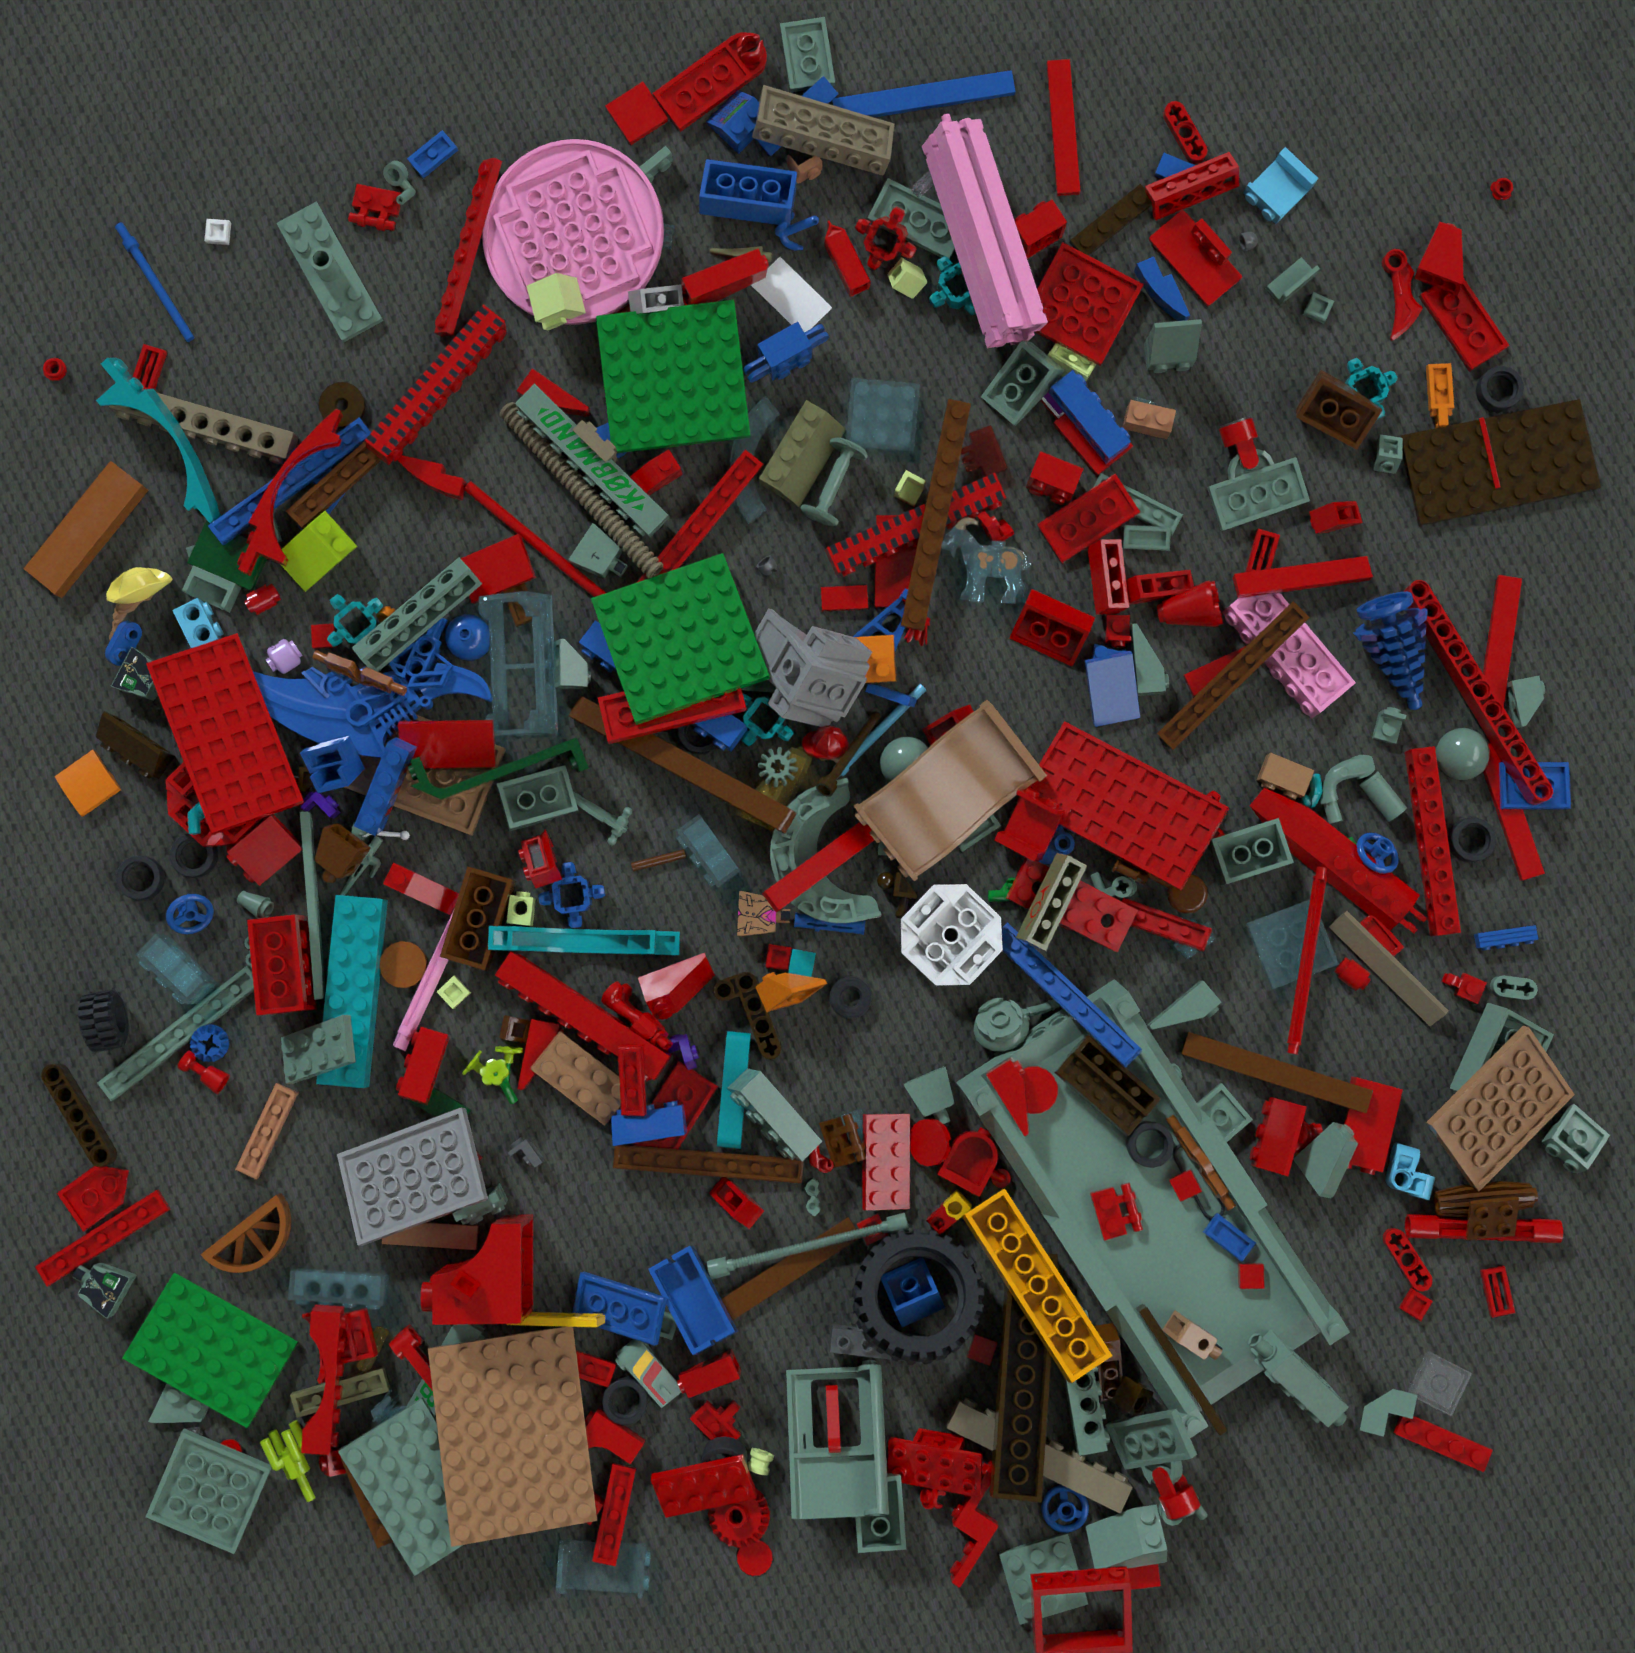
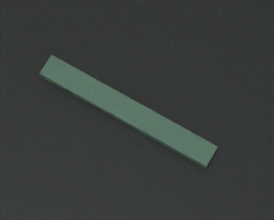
(313, 905)
(177, 1034)

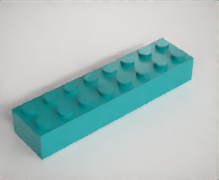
(355, 981)

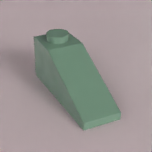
(1147, 667)
(1192, 1005)

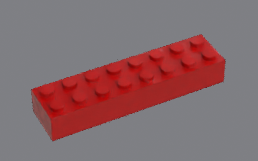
(577, 1011)

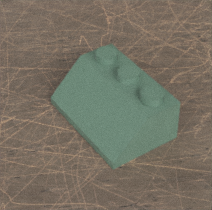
(1250, 851)
(885, 1531)

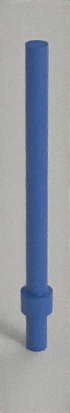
(132, 246)

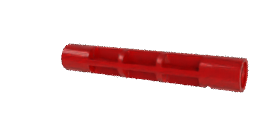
(1456, 1227)

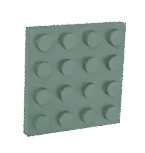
(209, 1491)

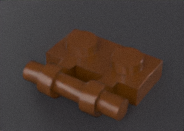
(837, 1141)

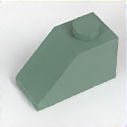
(569, 667)
(1524, 699)

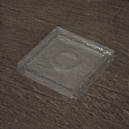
(1439, 1383)

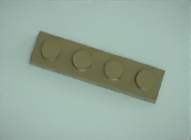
(354, 1388)

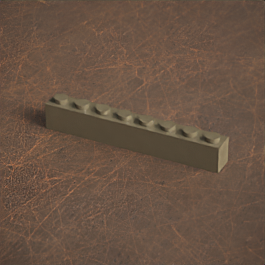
(1059, 1465)

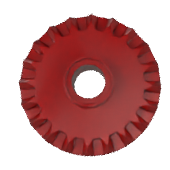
(743, 1533)

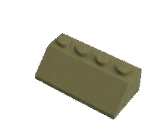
(801, 454)

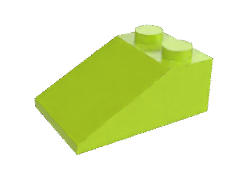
(317, 550)

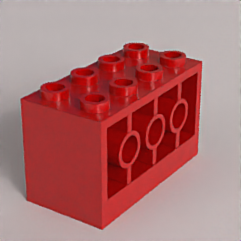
(281, 964)

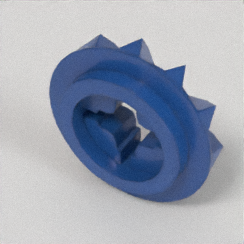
(219, 1038)

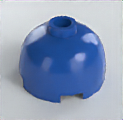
(476, 633)

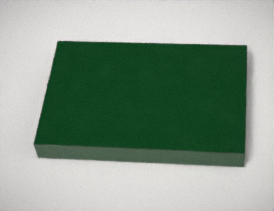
(222, 560)

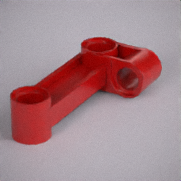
(407, 1345)

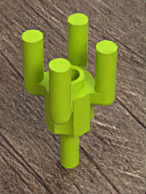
(290, 1458)

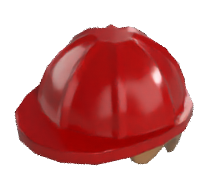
(826, 743)

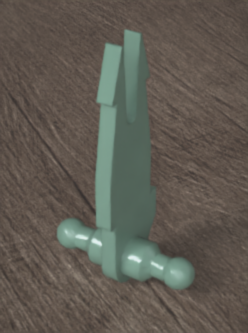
(618, 824)

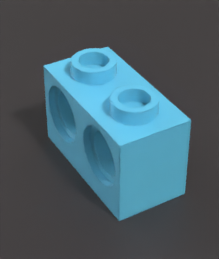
(194, 628)

